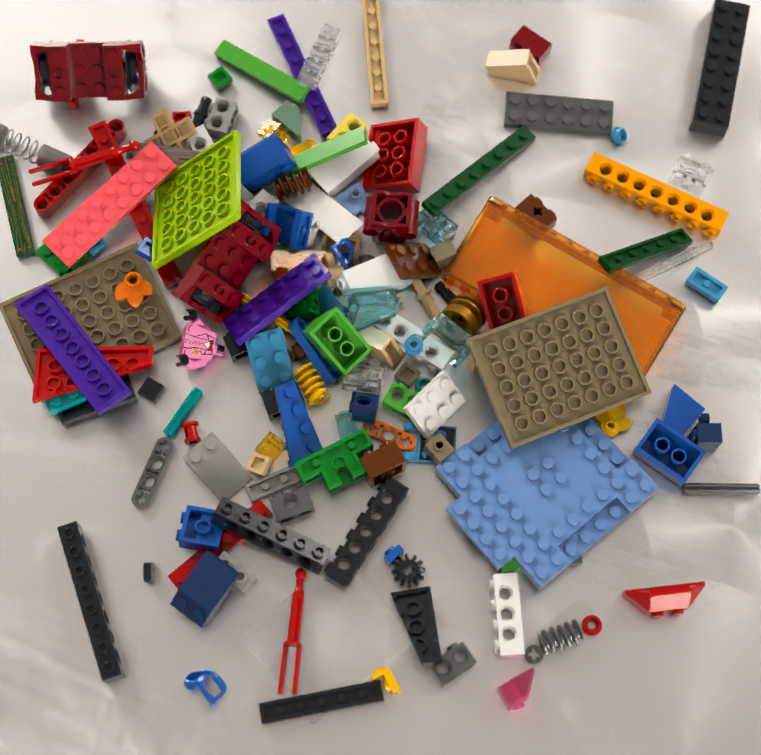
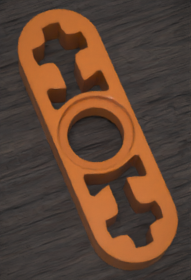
(385, 427)

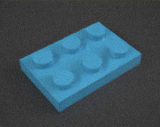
(269, 359)

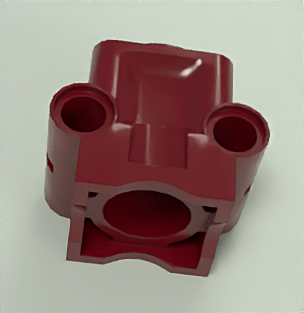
(394, 206)

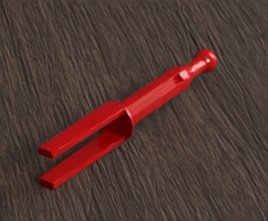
(84, 161)
(294, 633)

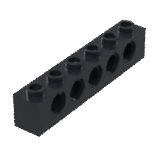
(270, 535)
(343, 578)

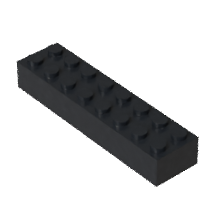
(719, 68)

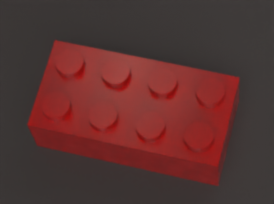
(503, 299)

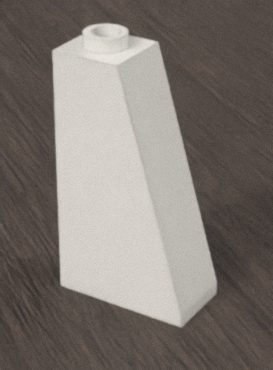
(342, 170)
(371, 276)

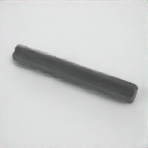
(721, 488)

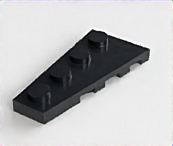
(85, 410)
(418, 617)

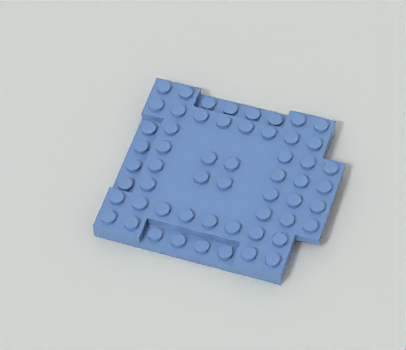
(543, 497)

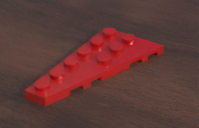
(52, 380)

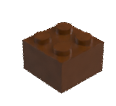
(383, 463)

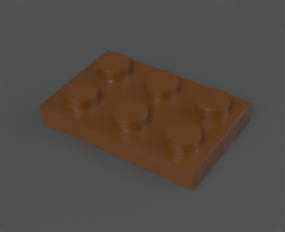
(413, 261)

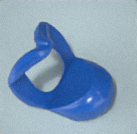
(343, 258)
(197, 679)

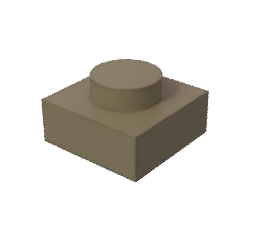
(407, 374)

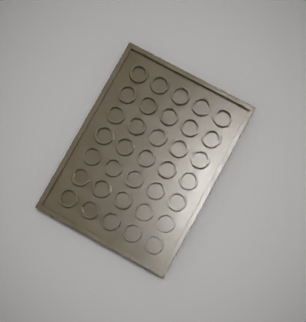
(91, 301)
(558, 367)

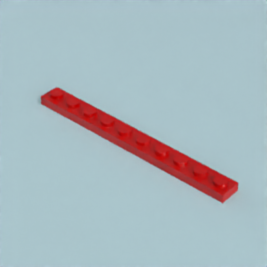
(140, 214)

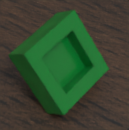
(220, 78)

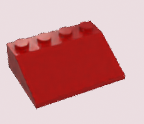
(401, 156)

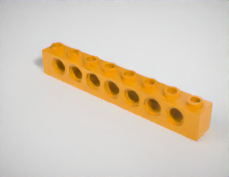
(664, 192)

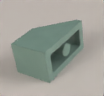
(289, 116)

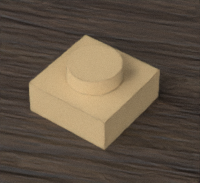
(258, 464)

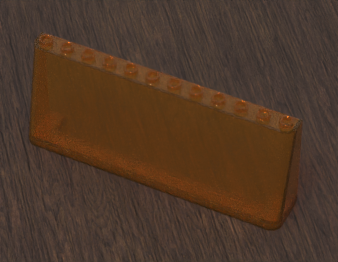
(556, 271)

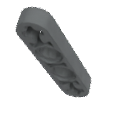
(154, 473)

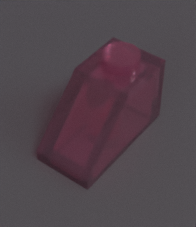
(516, 690)

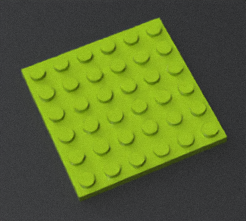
(197, 200)

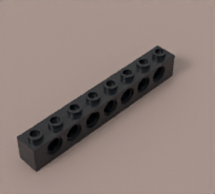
(91, 602)

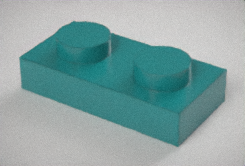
(63, 402)

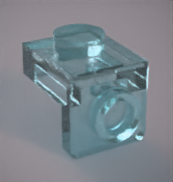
(345, 425)

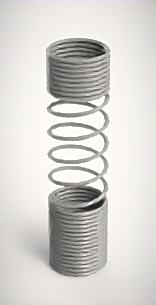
(45, 154)

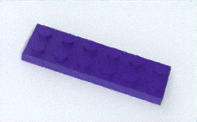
(276, 299)

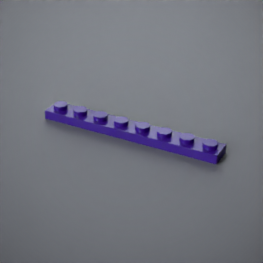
(295, 60)

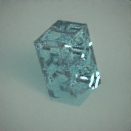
(438, 228)

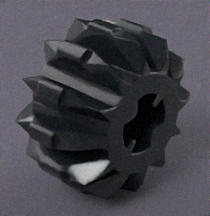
(411, 577)

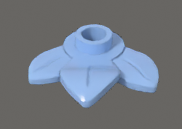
(353, 203)

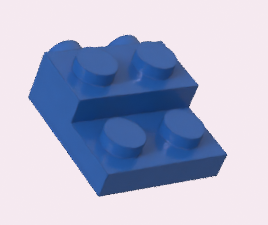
(198, 530)

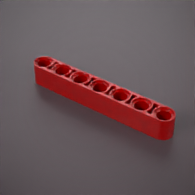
(65, 189)

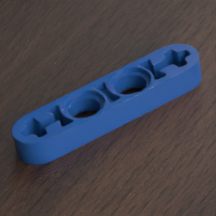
(326, 371)

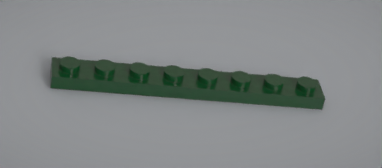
(478, 171)

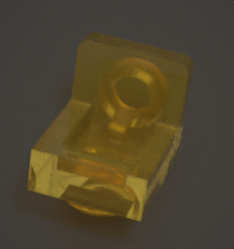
(270, 127)

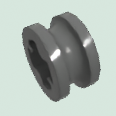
(529, 658)

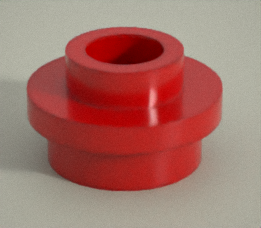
(597, 622)

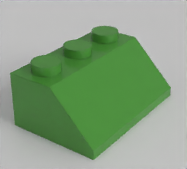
(337, 341)

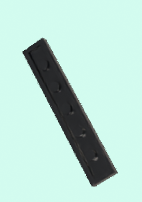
(321, 702)

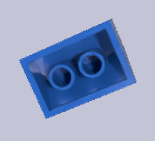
(265, 162)
(669, 452)

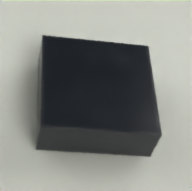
(151, 389)

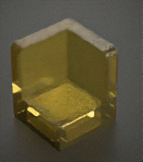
(271, 446)

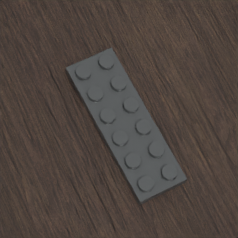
(558, 113)

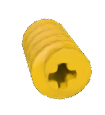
(310, 385)

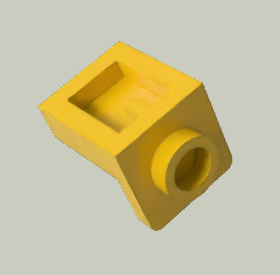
(389, 682)

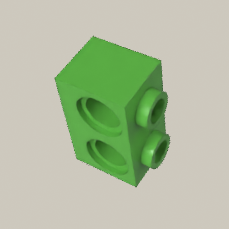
(397, 406)

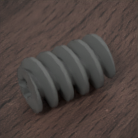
(560, 636)

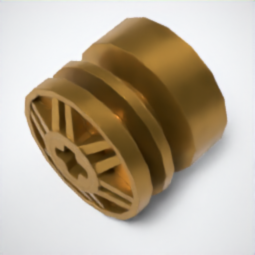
(466, 312)

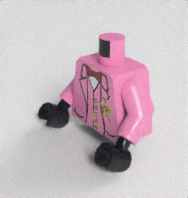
(197, 343)

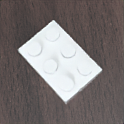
(434, 404)

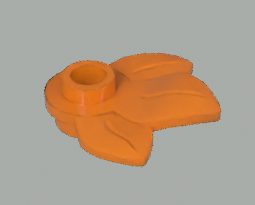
(133, 292)

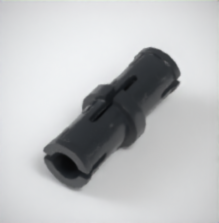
(200, 113)

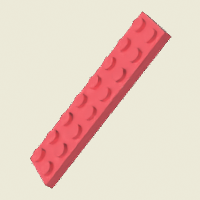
(109, 204)

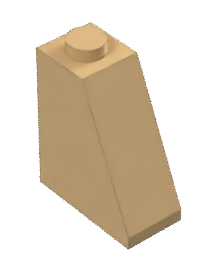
(513, 65)
(383, 345)

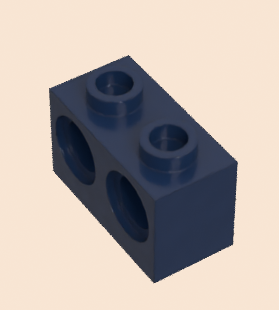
(364, 407)

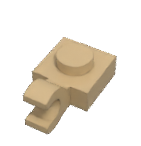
(334, 269)

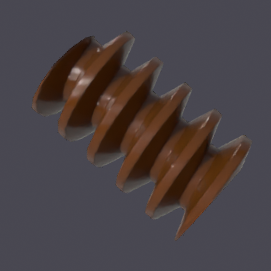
(293, 185)

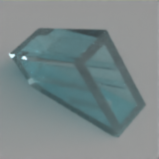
(372, 308)

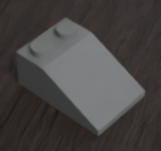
(217, 467)

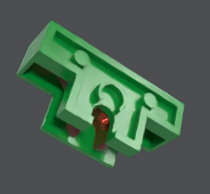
(336, 463)

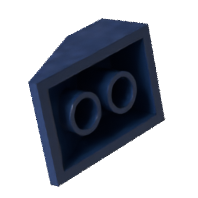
(205, 589)

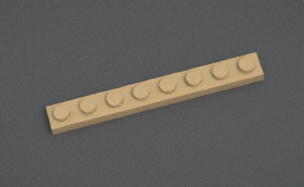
(375, 53)

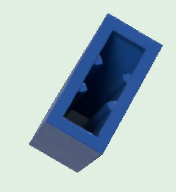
(681, 410)

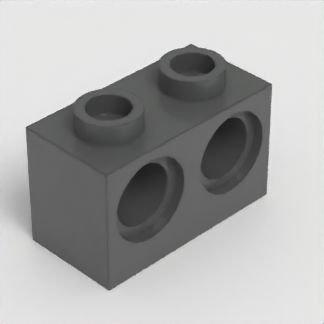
(455, 668)

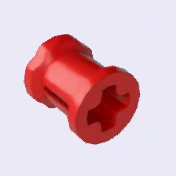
(191, 432)

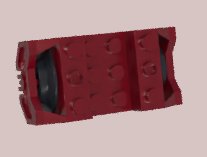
(89, 70)
(226, 264)

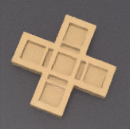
(169, 132)

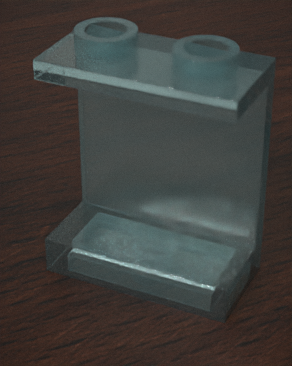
(451, 335)

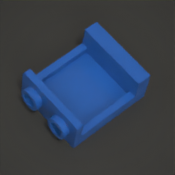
(293, 222)

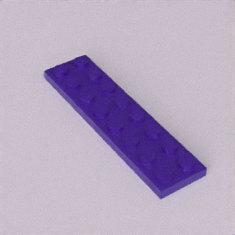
(73, 349)

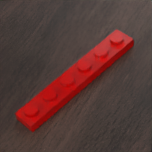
(227, 543)

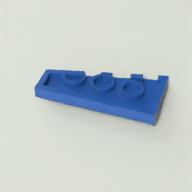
(297, 426)

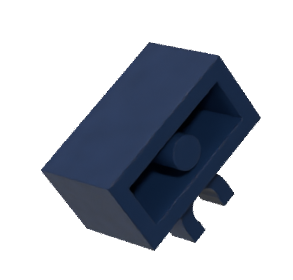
(706, 434)

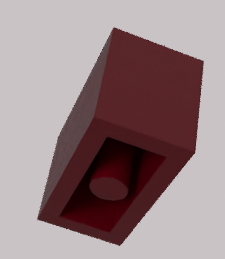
(528, 39)

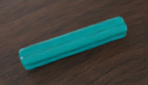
(182, 412)

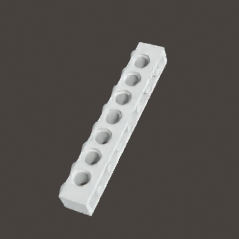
(398, 324)

